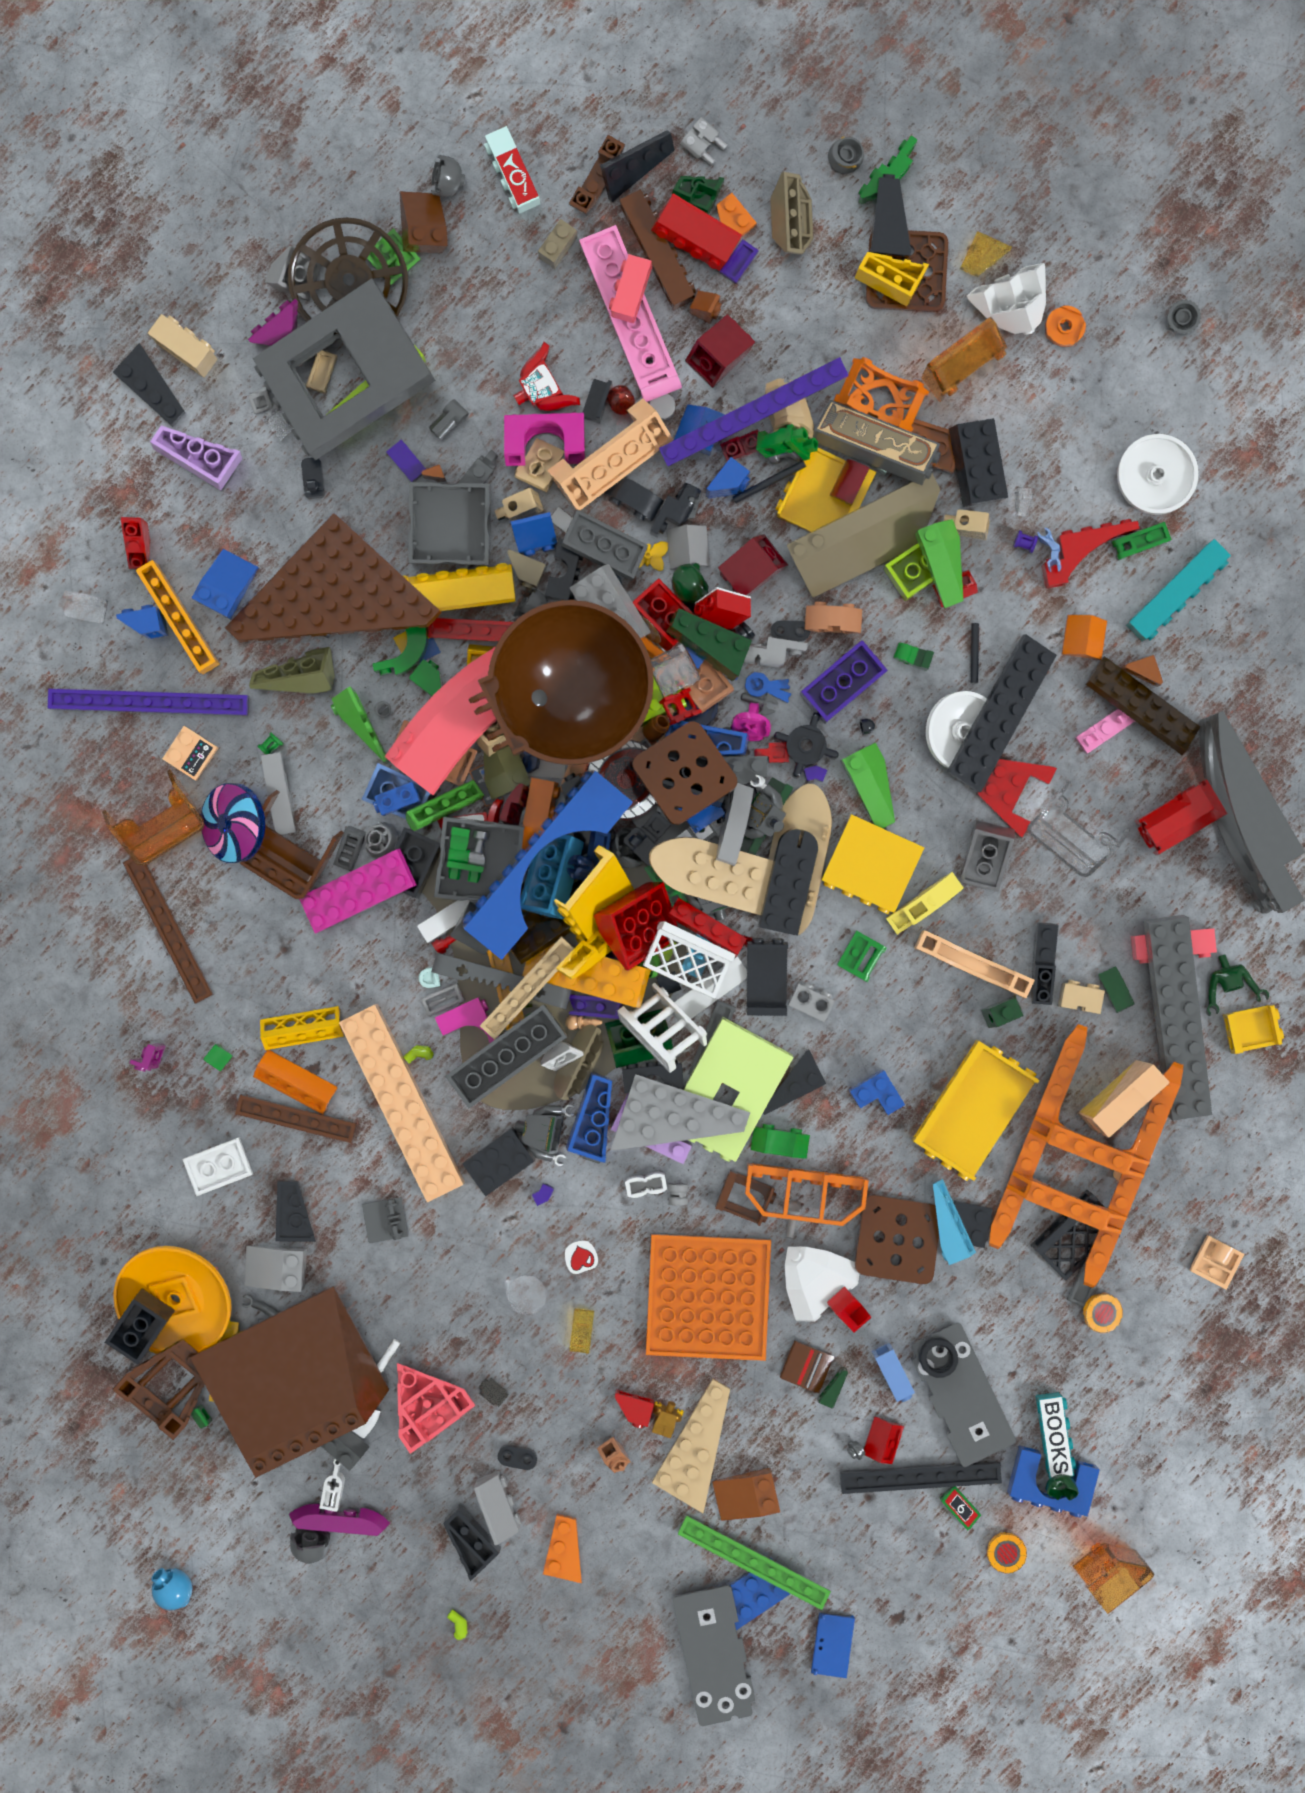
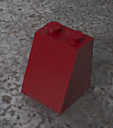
(719, 350)
(752, 565)

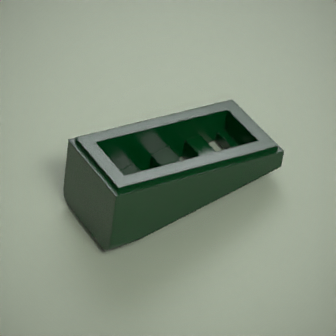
(831, 1392)

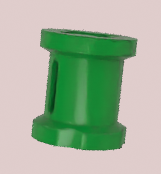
(272, 738)

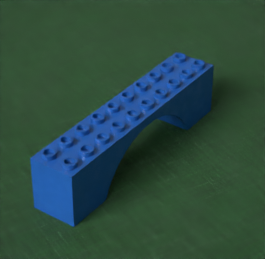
(498, 916)

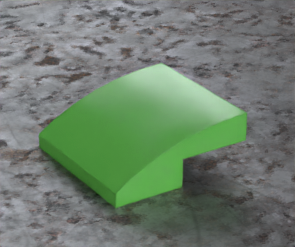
(386, 250)

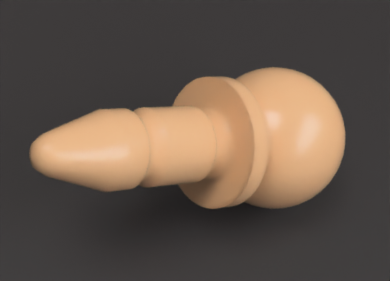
(574, 1022)

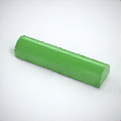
(443, 805)

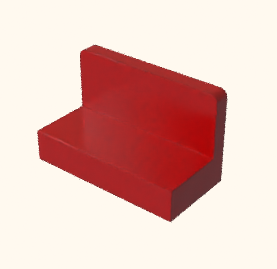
(883, 1440)

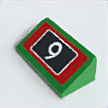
(960, 1507)

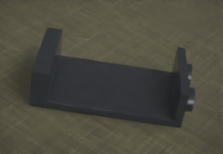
(766, 977)

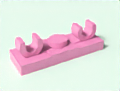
(1103, 730)

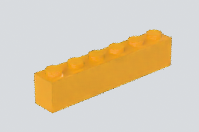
(177, 617)

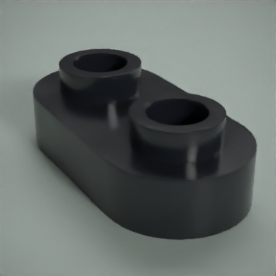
(790, 630)
(517, 1455)

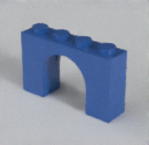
(1024, 1487)

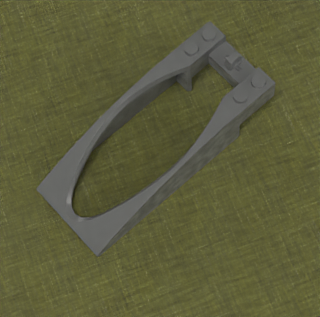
(1255, 827)

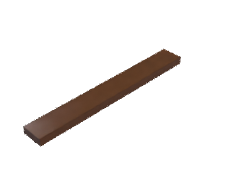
(169, 930)

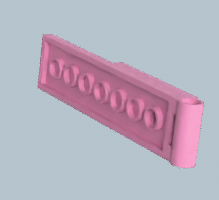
(639, 340)

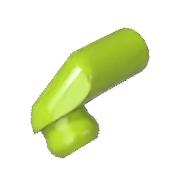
(419, 1051)
(460, 1624)

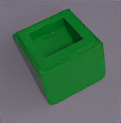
(218, 1057)
(201, 1416)

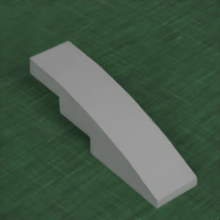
(275, 780)
(735, 824)

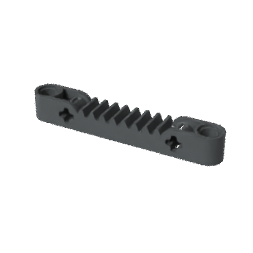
(448, 966)

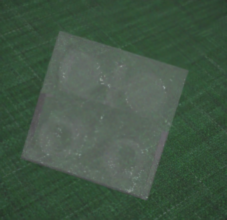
(673, 670)

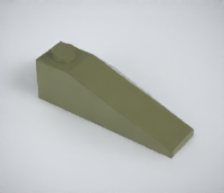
(304, 675)
(503, 773)

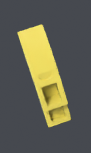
(925, 903)

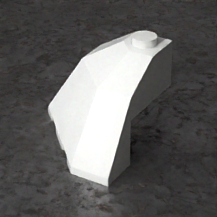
(1014, 301)
(815, 1278)

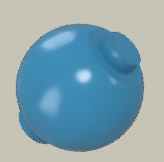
(171, 1588)

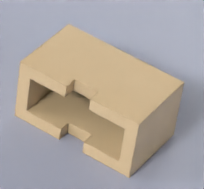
(1088, 997)

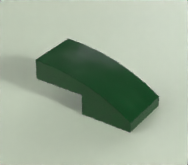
(1116, 989)

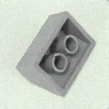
(497, 1506)

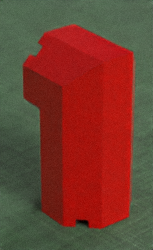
(1180, 817)

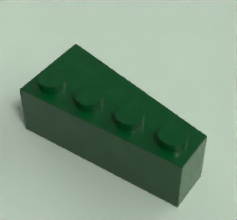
(711, 642)

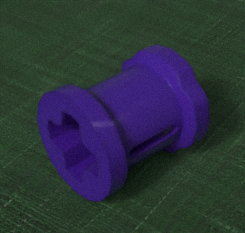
(1025, 541)

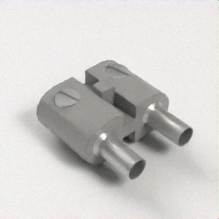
(700, 138)

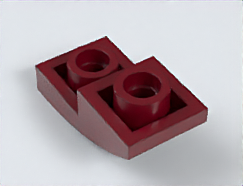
(740, 446)

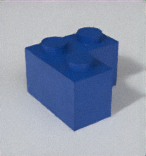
(880, 1088)

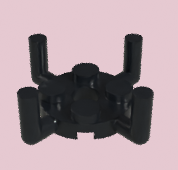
(800, 756)

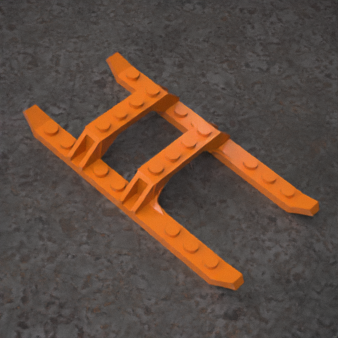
(1129, 1162)

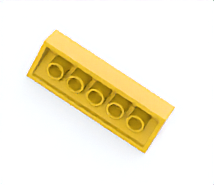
(467, 587)

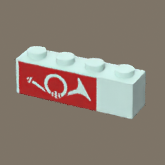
(512, 170)

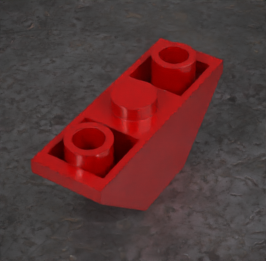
(136, 541)

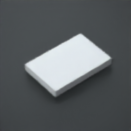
(217, 1166)

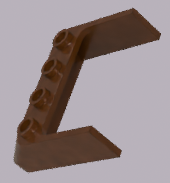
(286, 863)

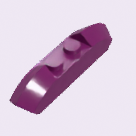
(347, 1521)

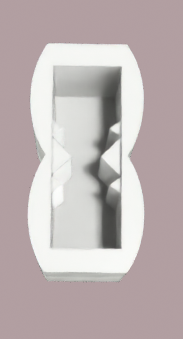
(651, 1183)

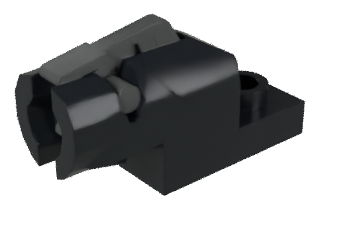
(677, 510)

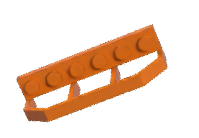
(816, 1178)

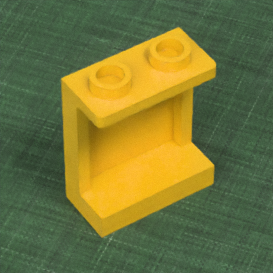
(1253, 1028)

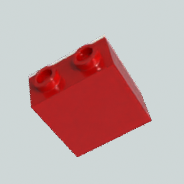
(724, 608)

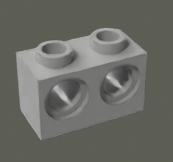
(809, 1006)

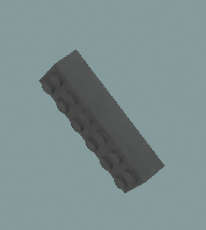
(506, 1056)

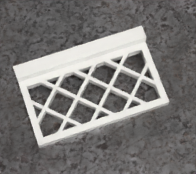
(700, 946)

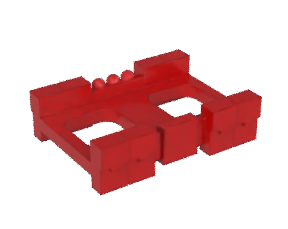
(682, 712)

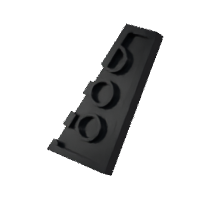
(633, 164)

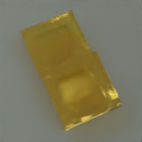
(581, 1330)

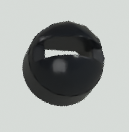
(867, 726)

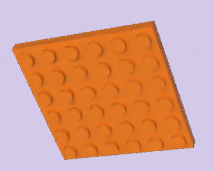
(708, 1297)

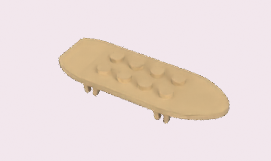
(811, 812)
(692, 868)

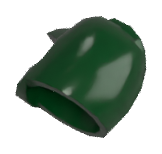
(689, 583)

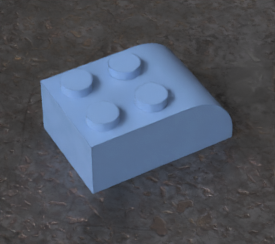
(388, 779)

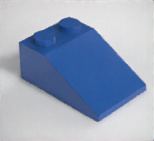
(534, 534)
(225, 584)

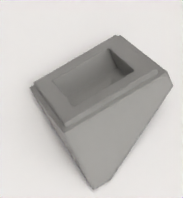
(260, 400)

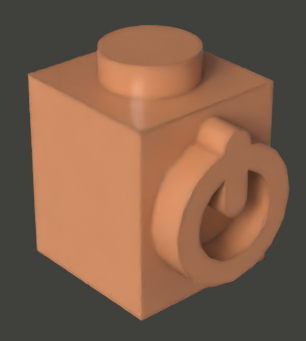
(614, 1455)

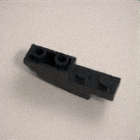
(1044, 963)

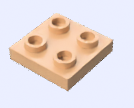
(1216, 1262)

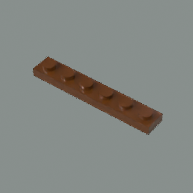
(295, 1118)

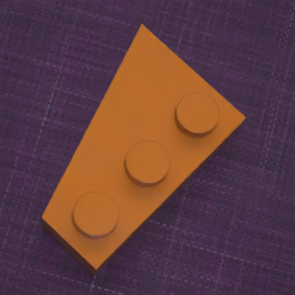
(563, 1551)

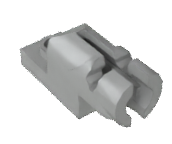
(774, 652)

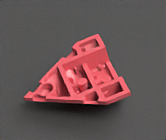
(427, 1406)

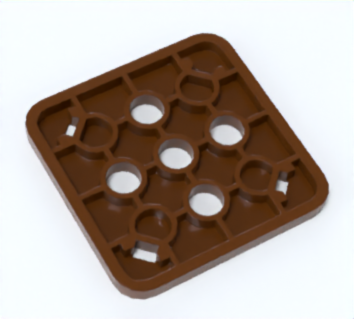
(931, 285)
(706, 777)
(880, 1253)

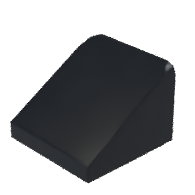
(668, 984)

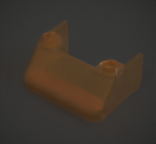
(964, 358)
(161, 832)
(1113, 1573)

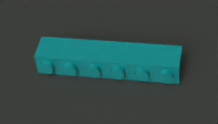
(1178, 590)

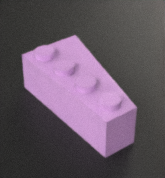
(204, 459)

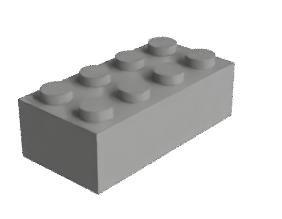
(606, 590)

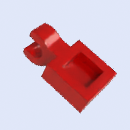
(776, 752)

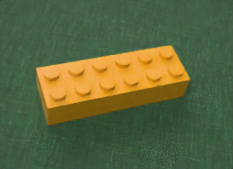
(604, 980)

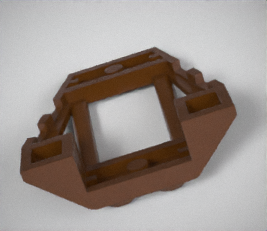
(151, 1405)

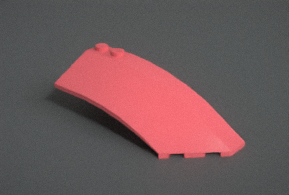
(443, 728)

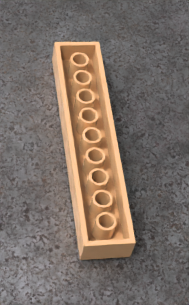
(402, 1102)

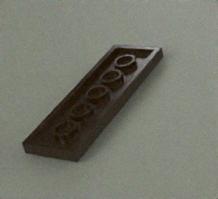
(1143, 705)
(541, 933)

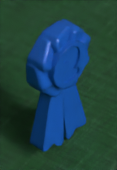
(758, 684)

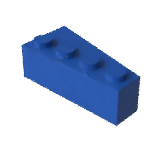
(726, 741)
(592, 1120)

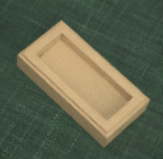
(321, 371)

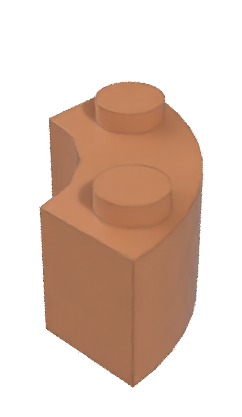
(833, 619)

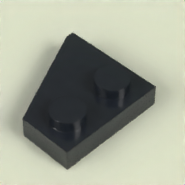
(975, 1220)

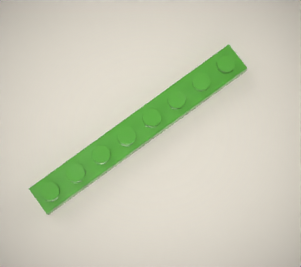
(754, 1562)

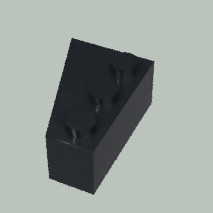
(470, 1540)

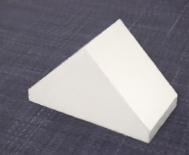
(560, 1056)

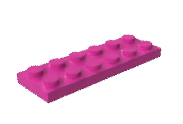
(357, 891)

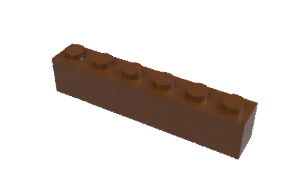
(663, 257)

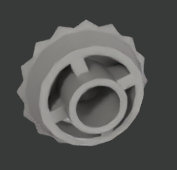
(380, 839)

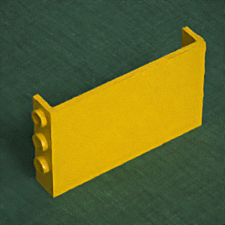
(974, 1109)

